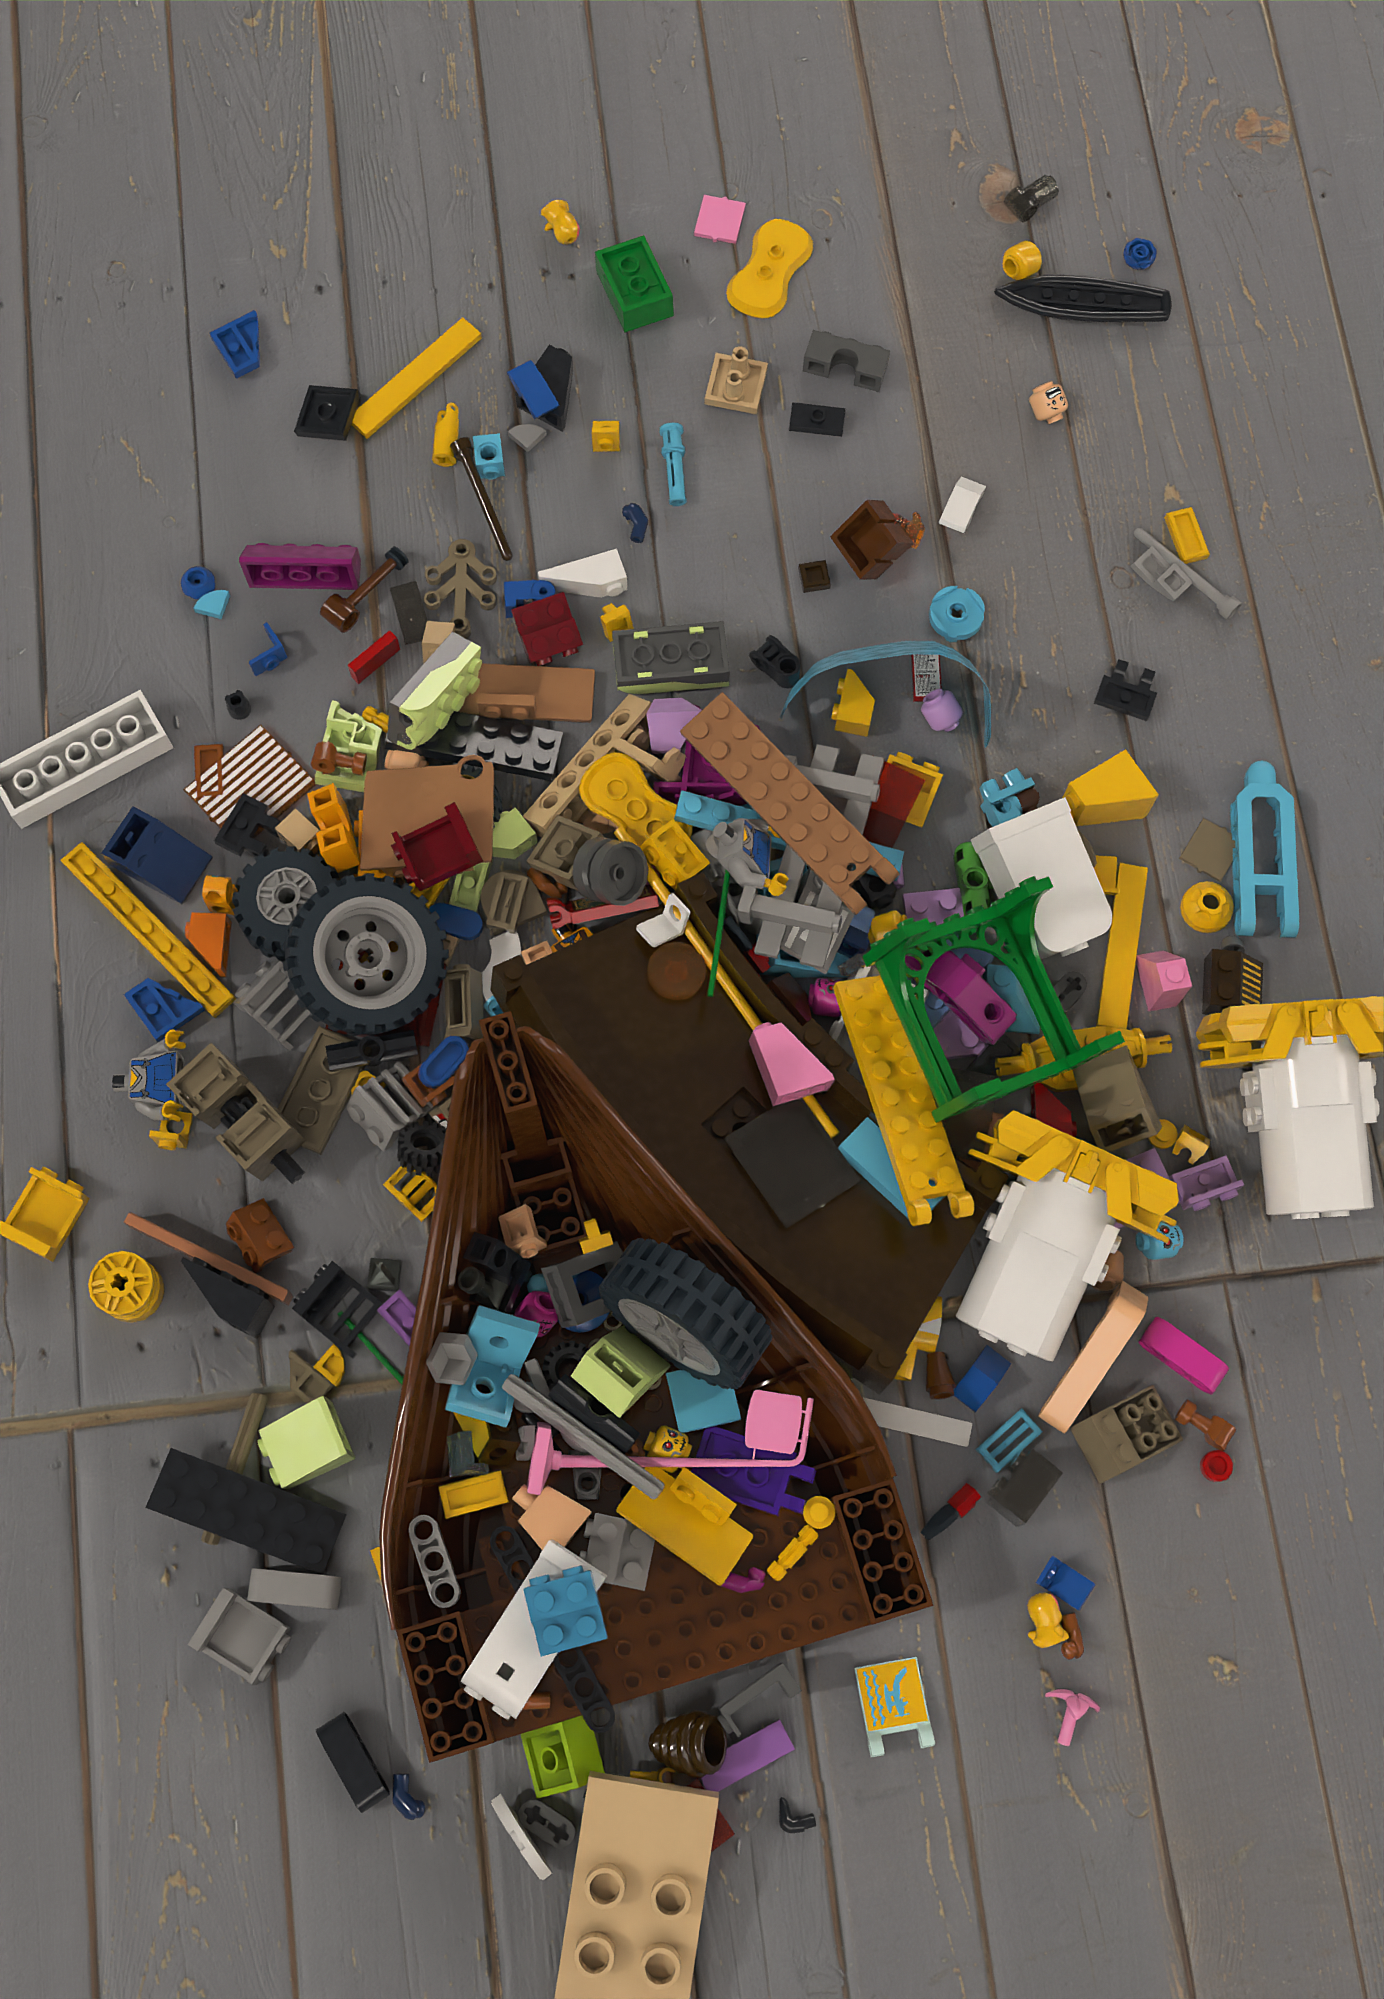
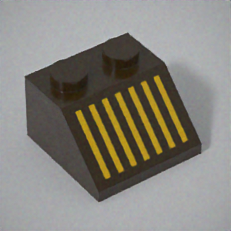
(1230, 980)

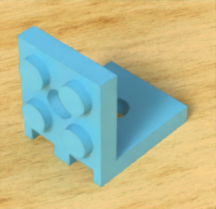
(494, 1363)

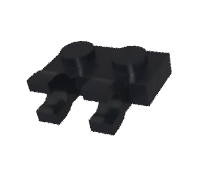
(1126, 697)
(242, 824)

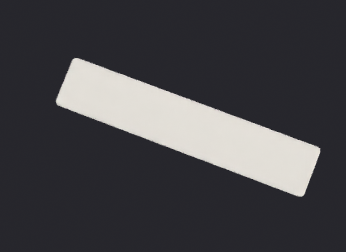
(920, 1422)

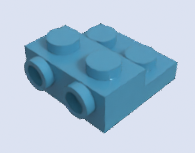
(565, 1611)

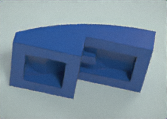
(533, 389)

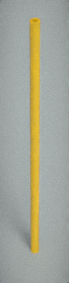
(723, 978)

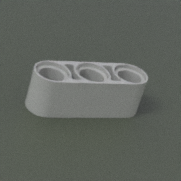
(423, 1549)
(294, 1589)

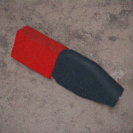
(759, 962)
(957, 1506)

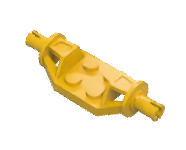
(1039, 1054)

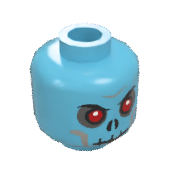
(1156, 1249)

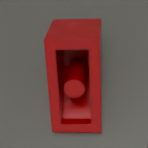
(1051, 1111)

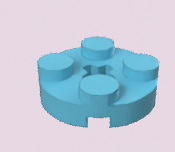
(951, 627)

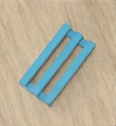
(989, 1457)

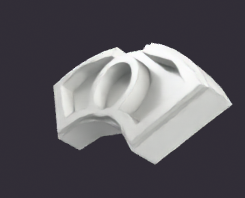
(503, 948)
(521, 1837)

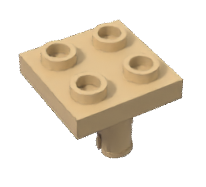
(736, 382)

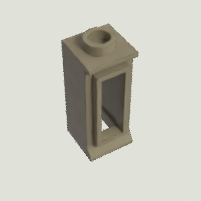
(470, 1006)

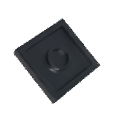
(327, 412)

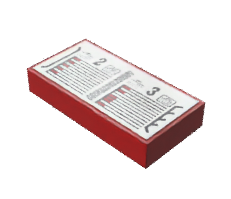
(925, 675)

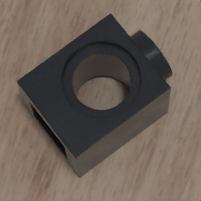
(875, 899)

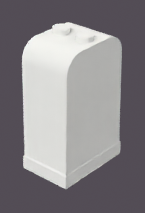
(1045, 846)
(510, 1659)

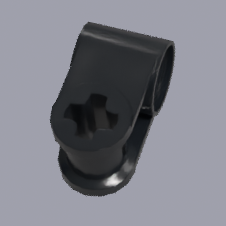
(773, 658)

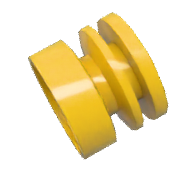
(141, 1294)

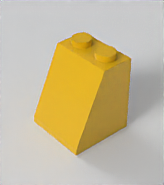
(1110, 793)

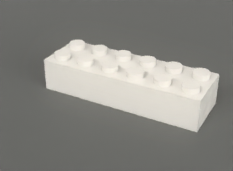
(81, 759)

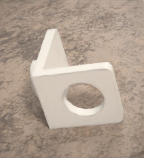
(665, 926)

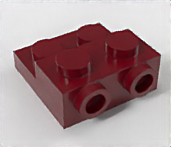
(547, 629)

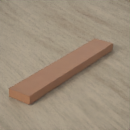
(216, 1261)

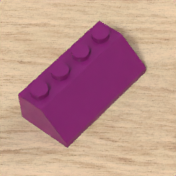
(301, 566)

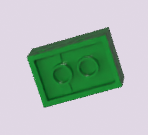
(634, 283)

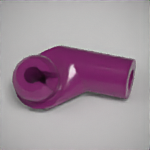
(745, 1584)

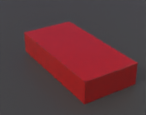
(374, 657)

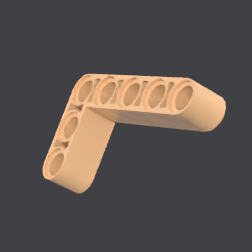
(1121, 1318)

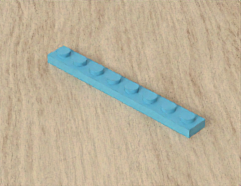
(708, 812)

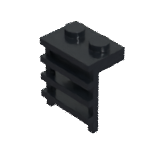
(324, 1295)

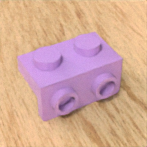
(1206, 1182)

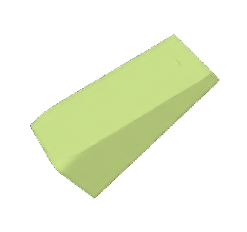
(468, 887)

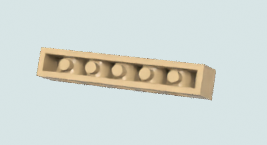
(563, 794)

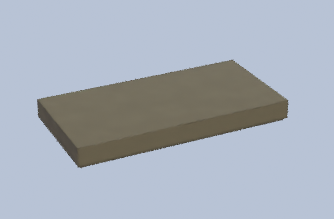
(316, 1094)

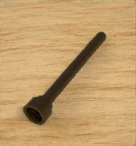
(463, 450)

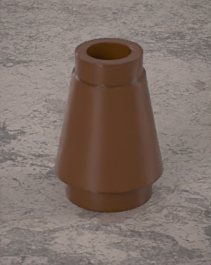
(939, 1377)

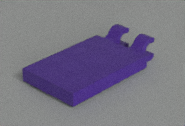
(751, 1486)

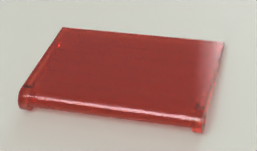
(896, 798)

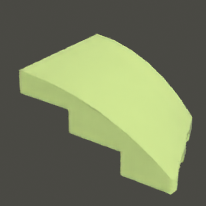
(350, 735)

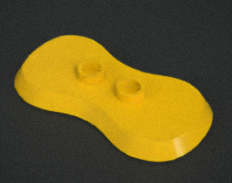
(776, 254)
(620, 792)

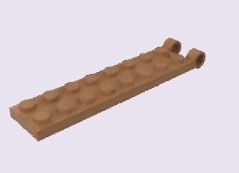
(785, 799)

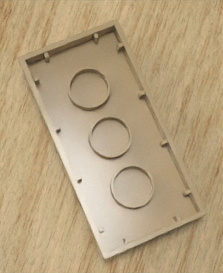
(637, 1890)

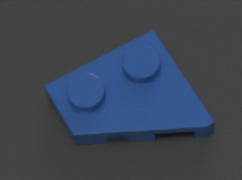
(161, 1007)

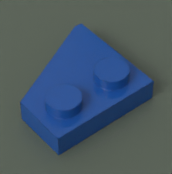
(239, 344)

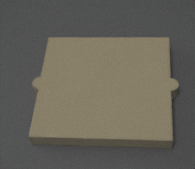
(1210, 850)

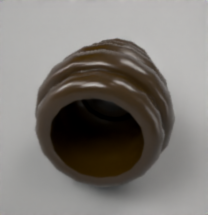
(690, 1744)

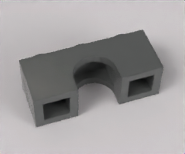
(828, 350)

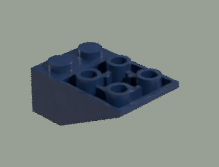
(156, 855)

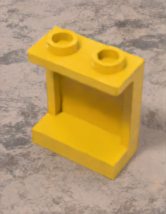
(44, 1213)

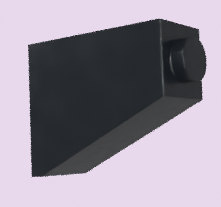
(557, 370)

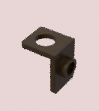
(501, 1438)

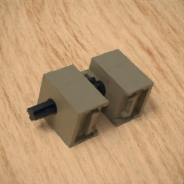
(256, 1130)

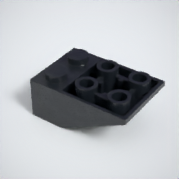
(237, 1306)

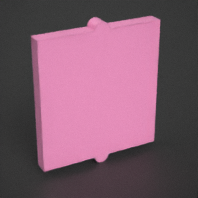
(719, 219)

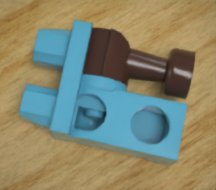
(1010, 802)

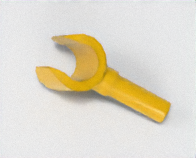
(653, 1775)

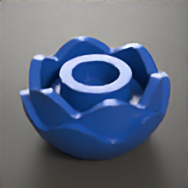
(1142, 247)
(197, 590)

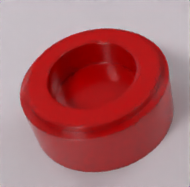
(1216, 1466)

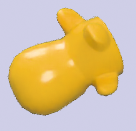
(563, 223)
(1047, 1617)

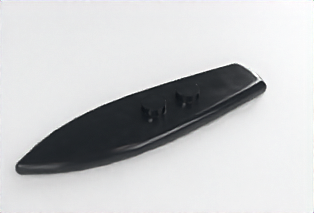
(1088, 299)

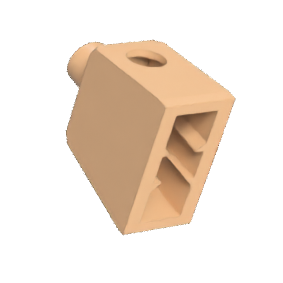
(550, 1515)

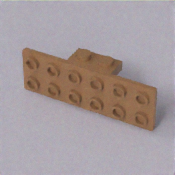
(533, 693)

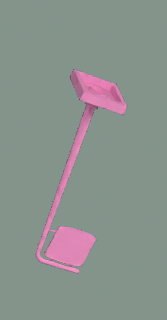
(770, 1425)

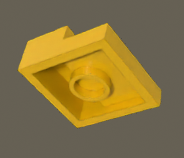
(929, 789)

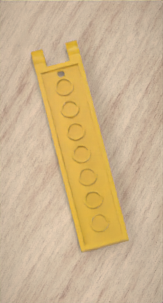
(901, 1101)

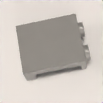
(241, 1636)

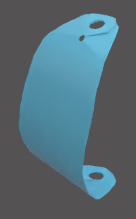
(891, 650)

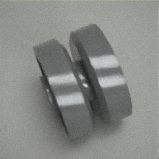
(610, 871)

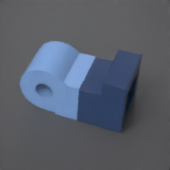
(857, 933)

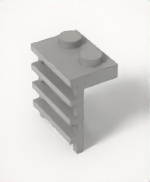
(262, 992)
(379, 1112)

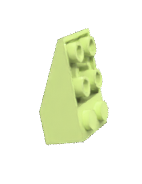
(619, 1370)

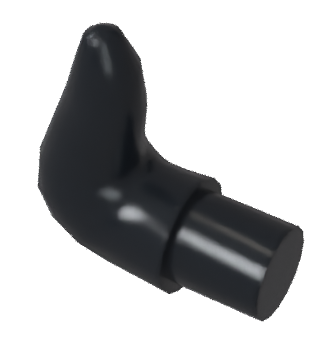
(794, 1824)

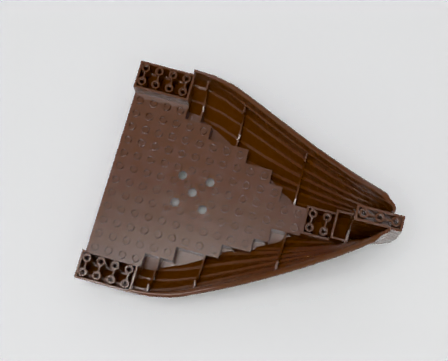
(545, 1137)

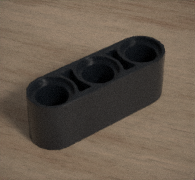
(352, 1762)

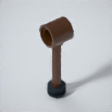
(342, 611)

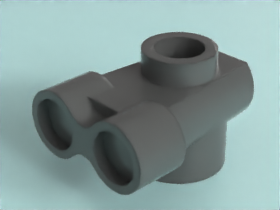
(581, 1473)

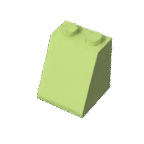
(305, 1444)

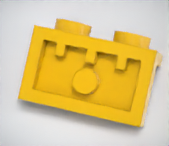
(674, 854)

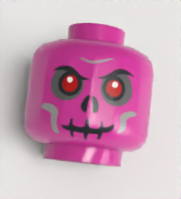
(823, 998)
(539, 1308)

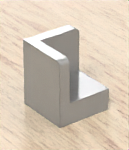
(451, 1358)

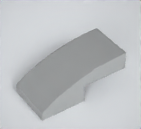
(1157, 572)

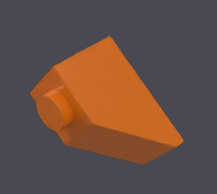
(210, 938)

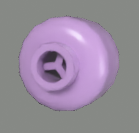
(941, 710)

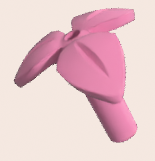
(1076, 1707)

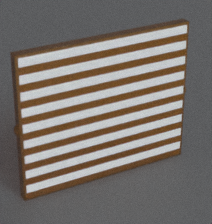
(259, 770)

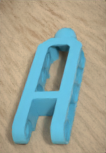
(1261, 782)

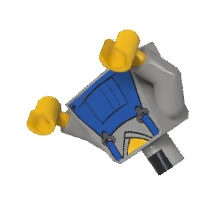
(746, 854)
(149, 1077)

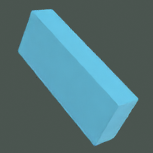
(869, 1157)

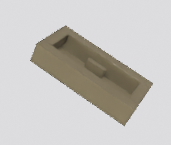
(502, 925)

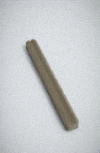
(242, 1445)

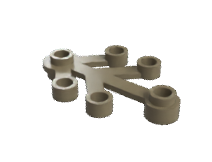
(460, 583)

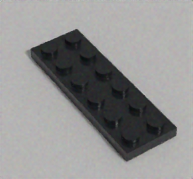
(506, 744)
(246, 1511)

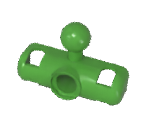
(971, 869)

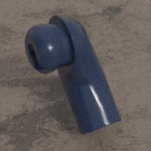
(637, 516)
(403, 1800)

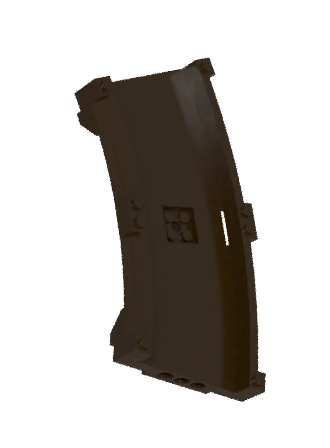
(690, 1079)

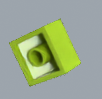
(561, 1756)

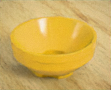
(1201, 917)

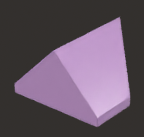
(666, 720)

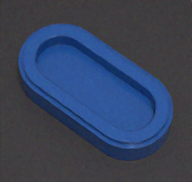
(458, 921)
(443, 1061)

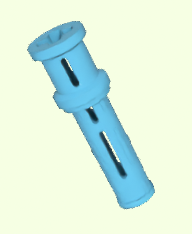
(673, 452)

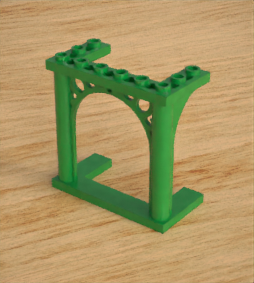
(1014, 926)

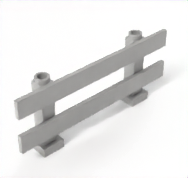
(824, 918)

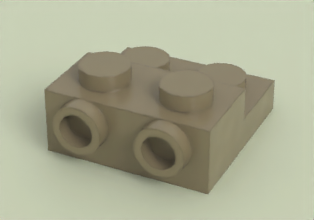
(559, 848)

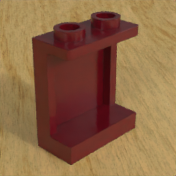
(437, 850)

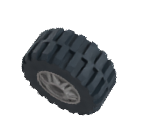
(275, 892)

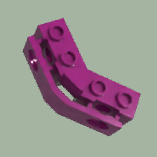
(967, 995)

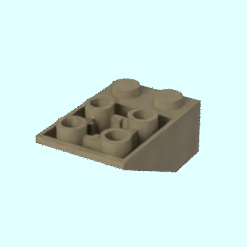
(1116, 1100)
(1126, 1434)

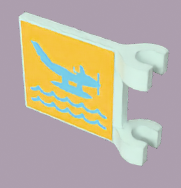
(893, 1702)

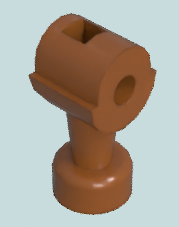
(327, 758)
(1216, 1430)

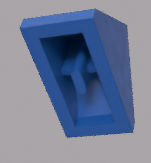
(981, 1378)

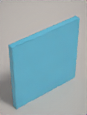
(699, 1403)

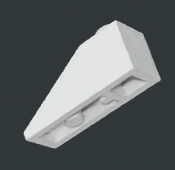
(591, 576)

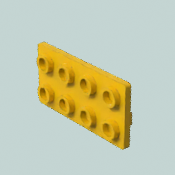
(689, 1522)

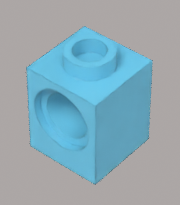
(485, 447)

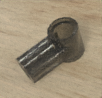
(1026, 201)

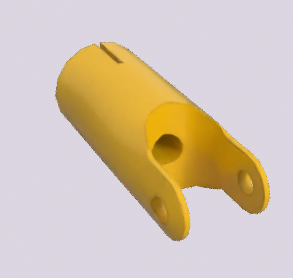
(445, 433)

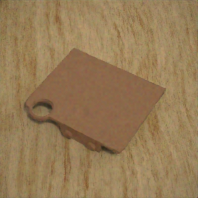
(417, 796)

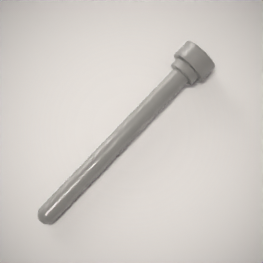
(1227, 605)

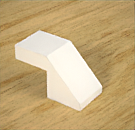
(962, 504)

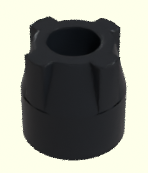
(238, 711)

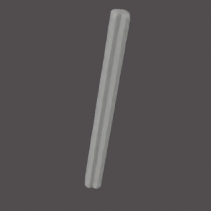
(583, 1436)

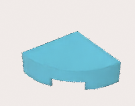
(213, 603)

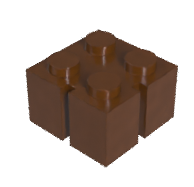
(871, 539)

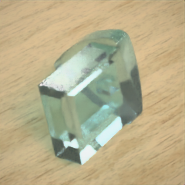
(462, 1457)

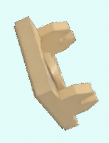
(664, 769)

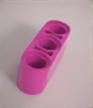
(1183, 1355)

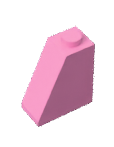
(1163, 979)
(787, 1064)

